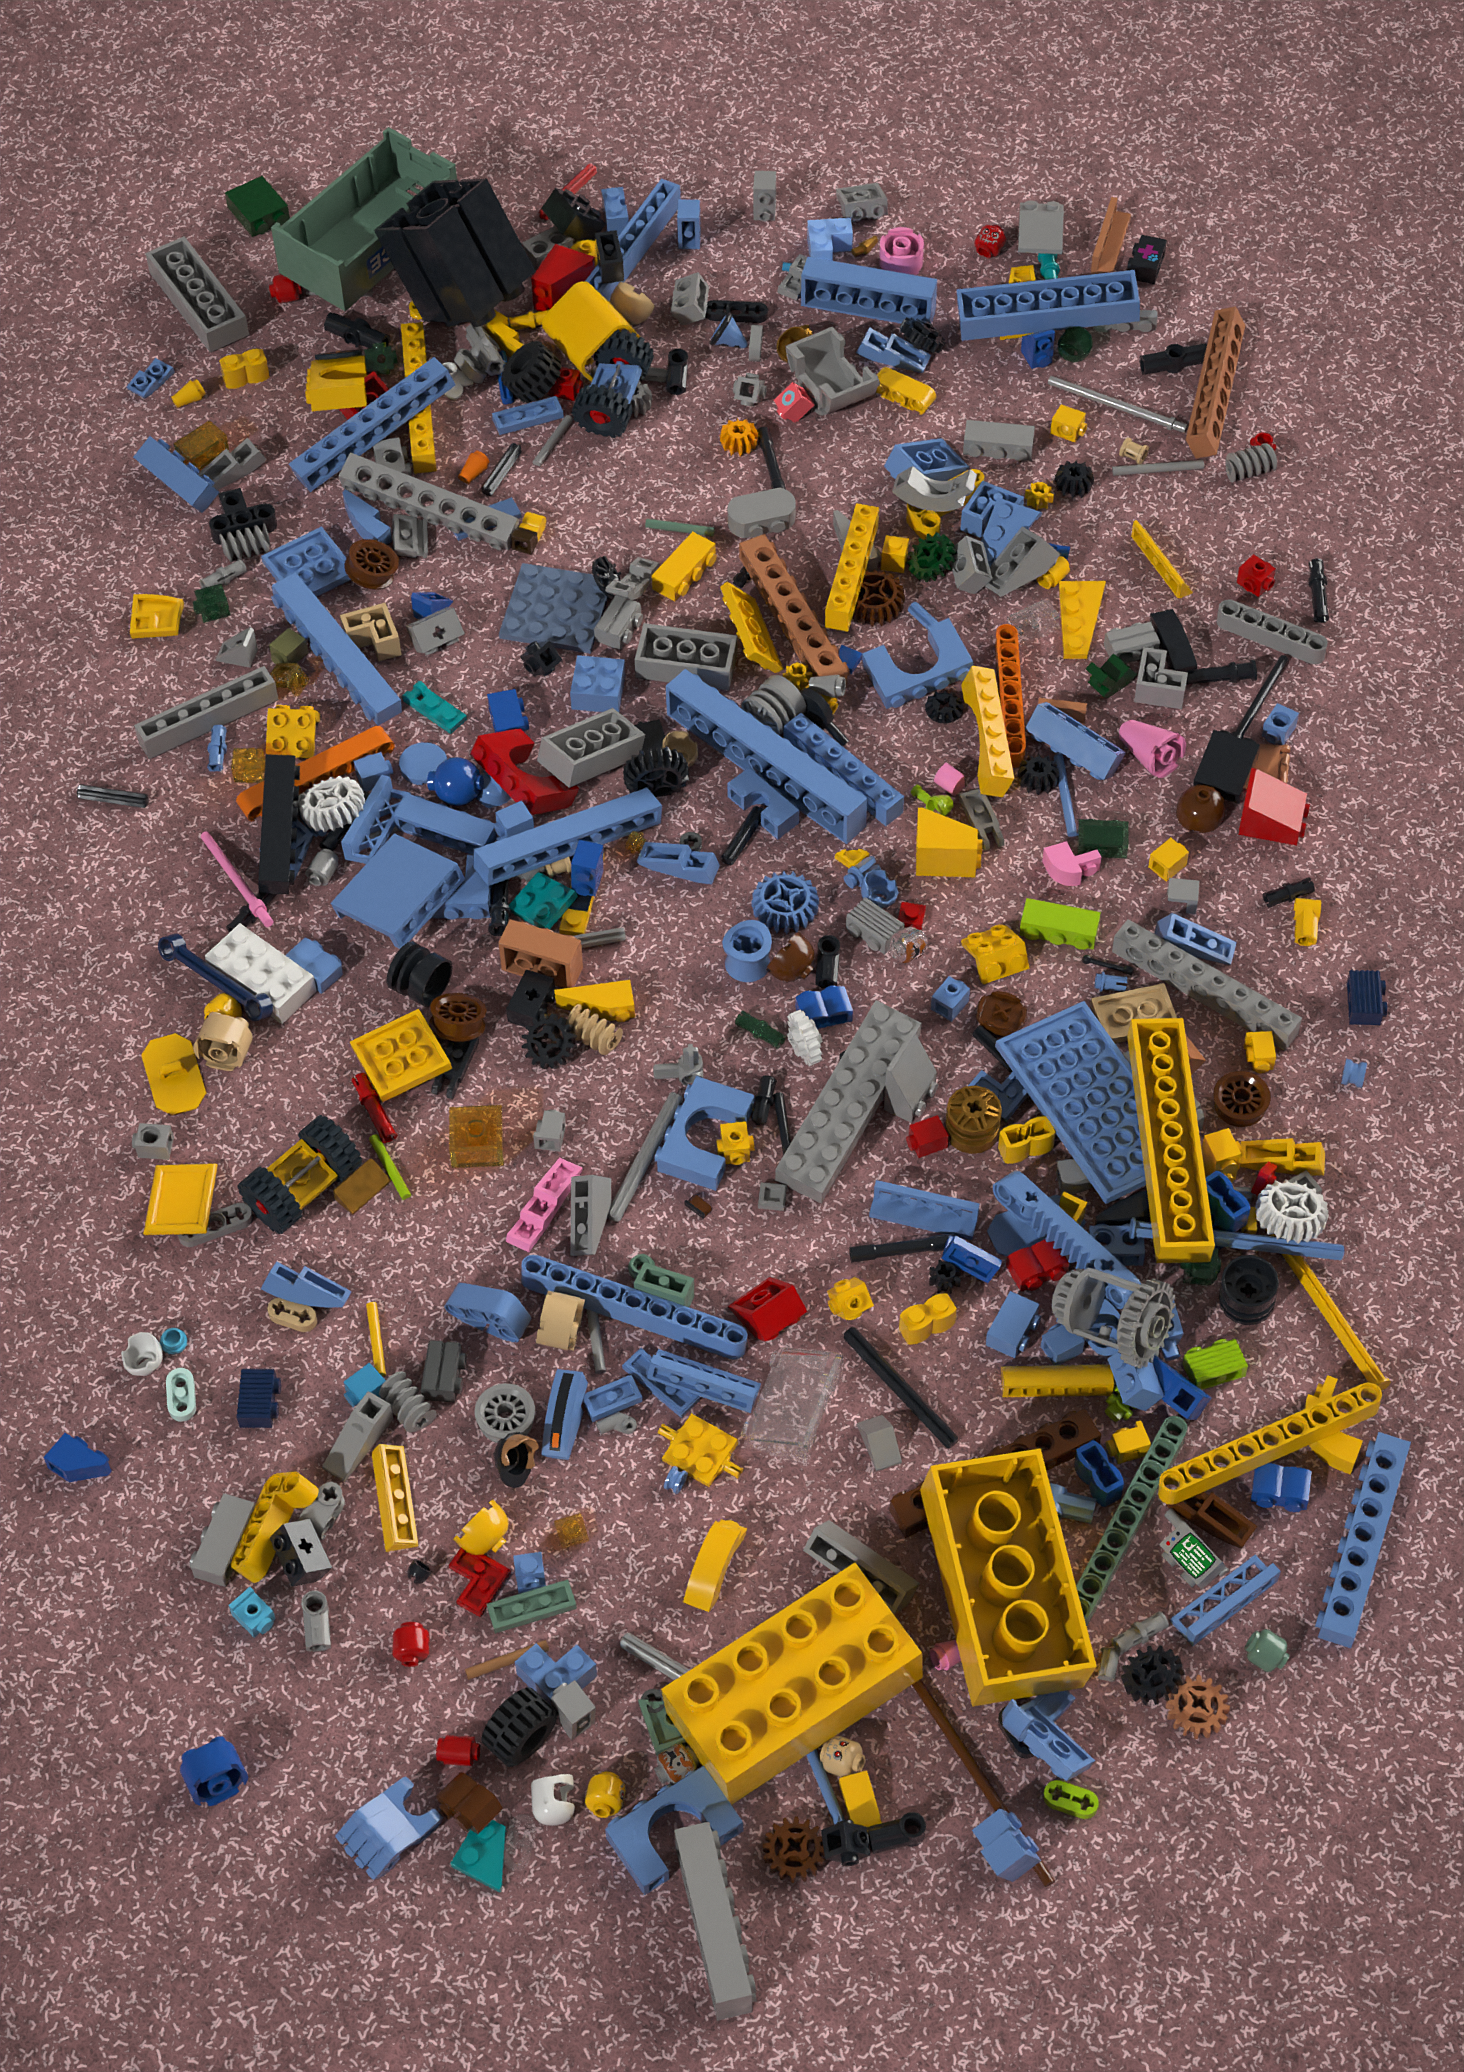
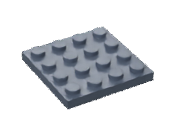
(554, 608)

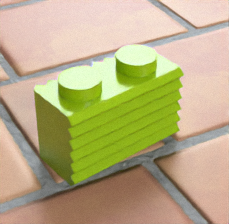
(1215, 1364)

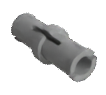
(224, 575)
(1140, 1632)

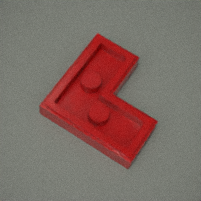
(485, 1579)

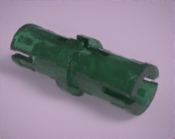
(760, 1029)

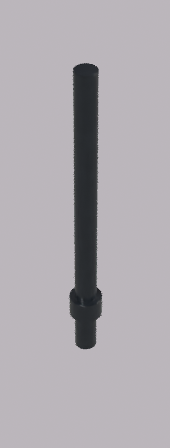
(1260, 697)

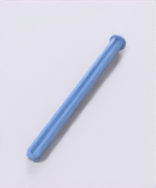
(1256, 1242)

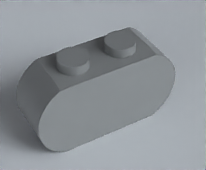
(761, 513)

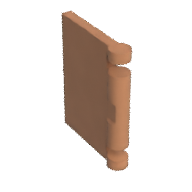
(1272, 762)

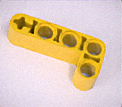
(929, 522)
(273, 1508)

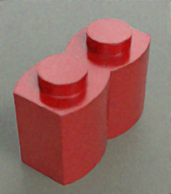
(1036, 1265)

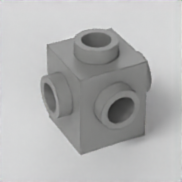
(742, 393)

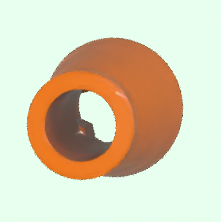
(474, 466)

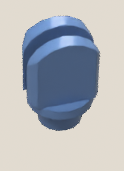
(857, 873)

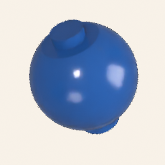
(456, 781)

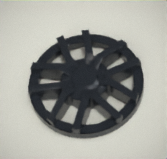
(606, 572)

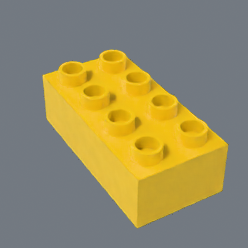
(1007, 1577)
(793, 1683)

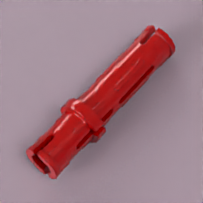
(370, 1100)

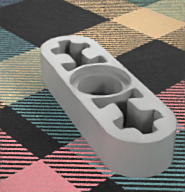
(219, 1215)

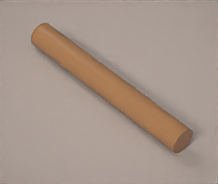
(500, 1662)

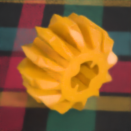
(738, 436)

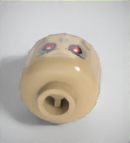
(842, 1756)

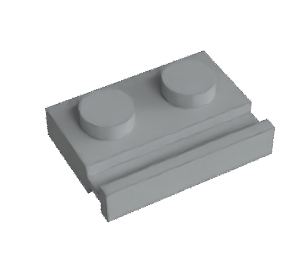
(409, 536)

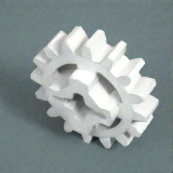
(804, 1037)

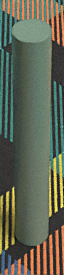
(679, 527)

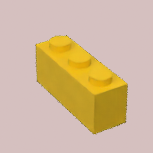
(684, 566)

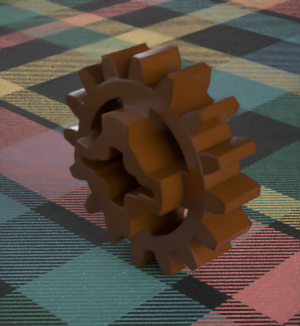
(797, 1836)

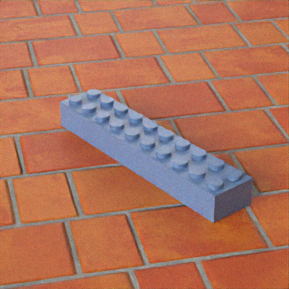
(756, 746)

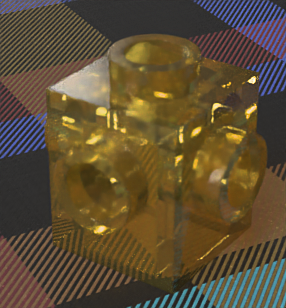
(248, 765)

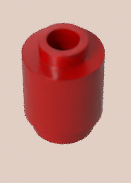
(458, 1750)

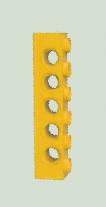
(851, 567)

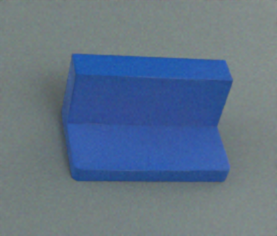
(971, 1258)

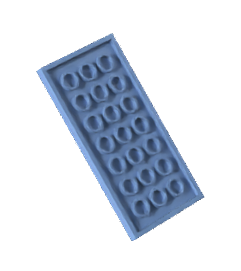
(1084, 1092)

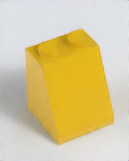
(946, 846)

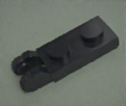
(460, 1055)

